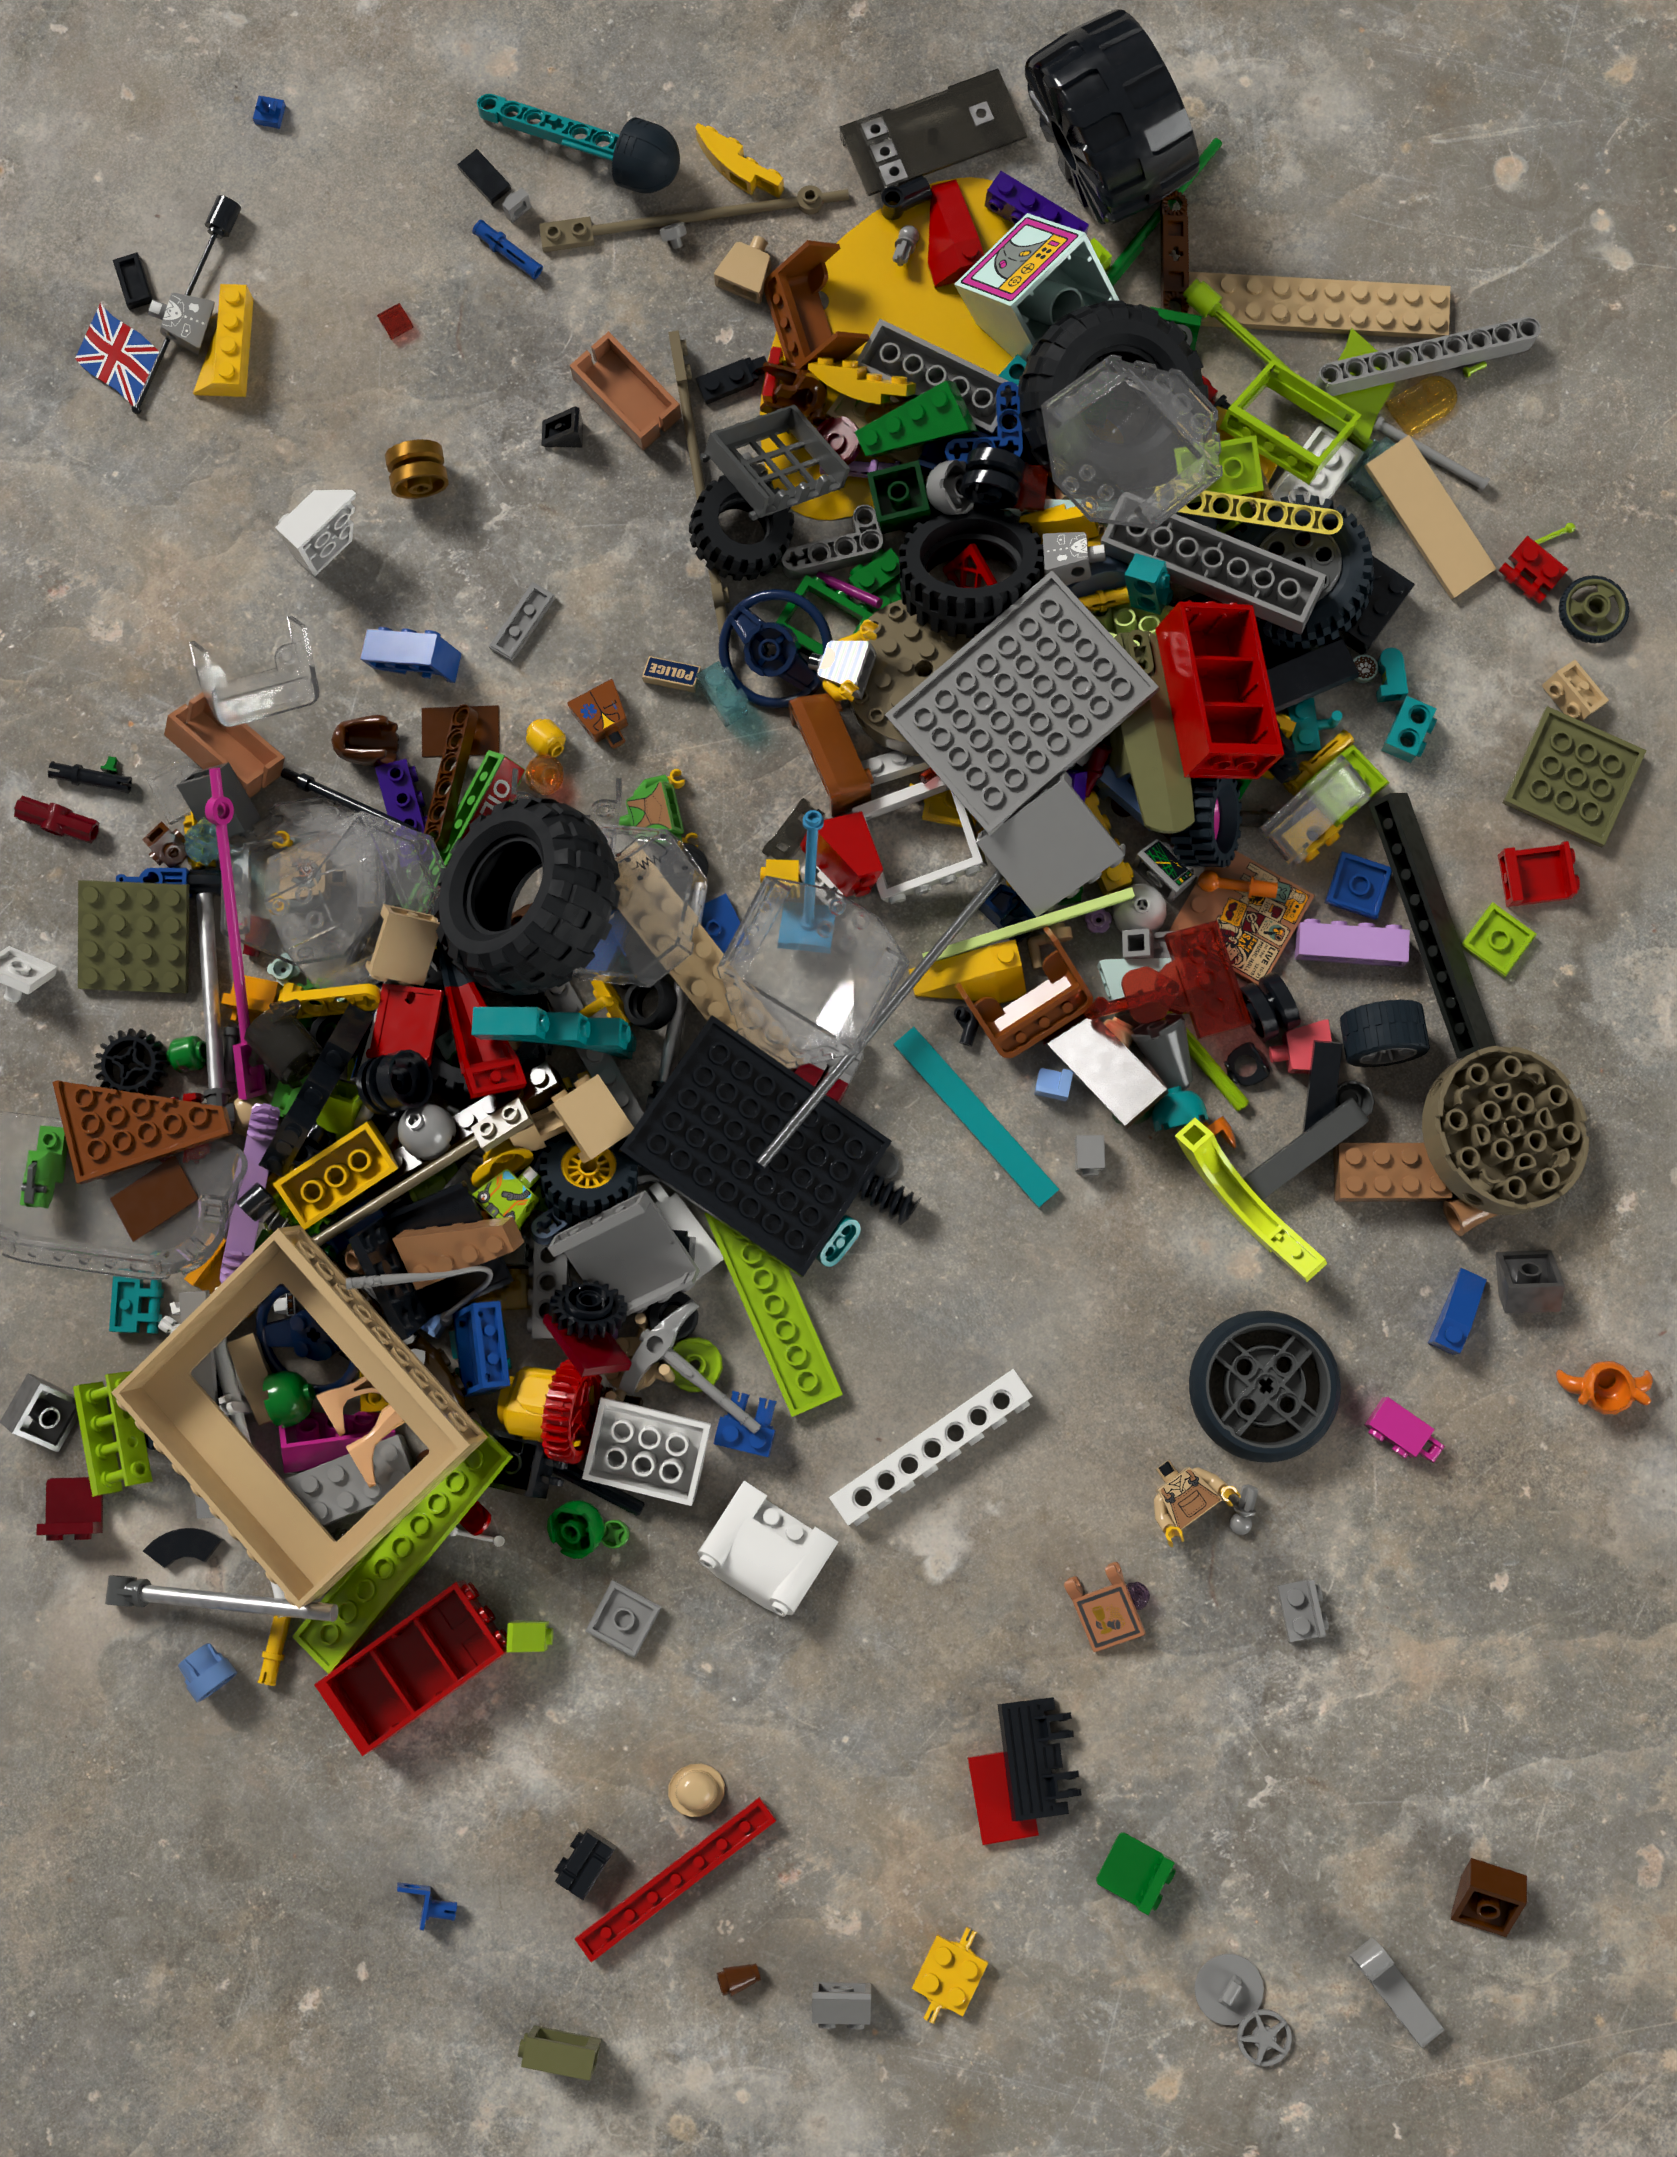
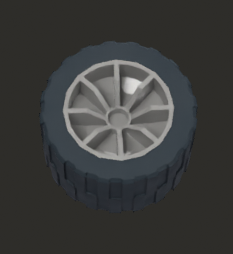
(1384, 1033)

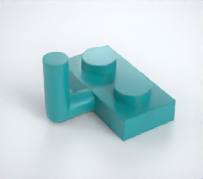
(1306, 733)

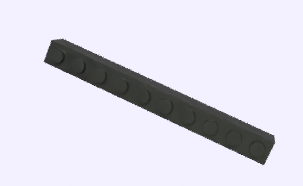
(1431, 924)

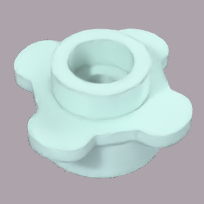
(275, 970)

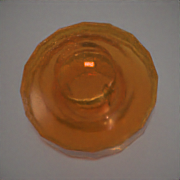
(544, 775)

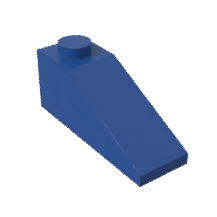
(1458, 1313)

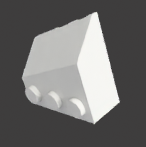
(318, 528)

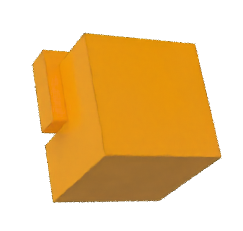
(259, 996)

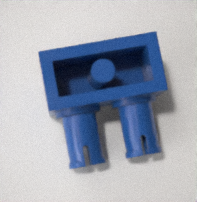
(736, 1436)

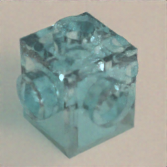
(202, 842)

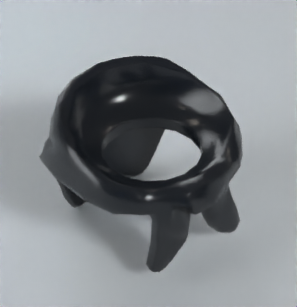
(1261, 1072)

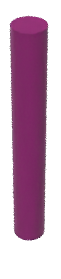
(850, 590)

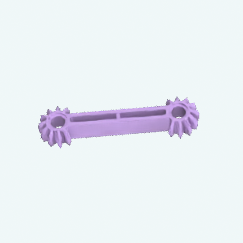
(242, 1229)

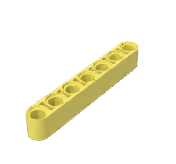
(1262, 507)

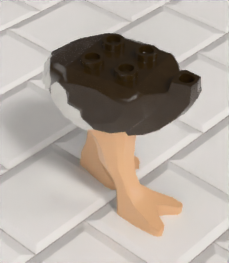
(363, 1449)

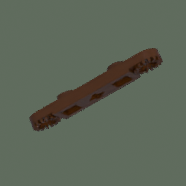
(1174, 237)

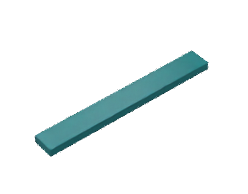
(976, 1117)

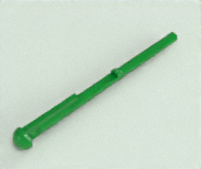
(1134, 248)

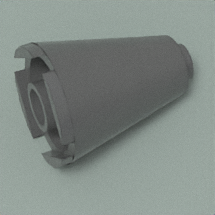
(1166, 1049)

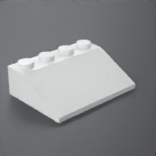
(647, 1451)

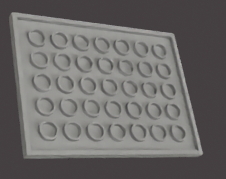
(1022, 702)

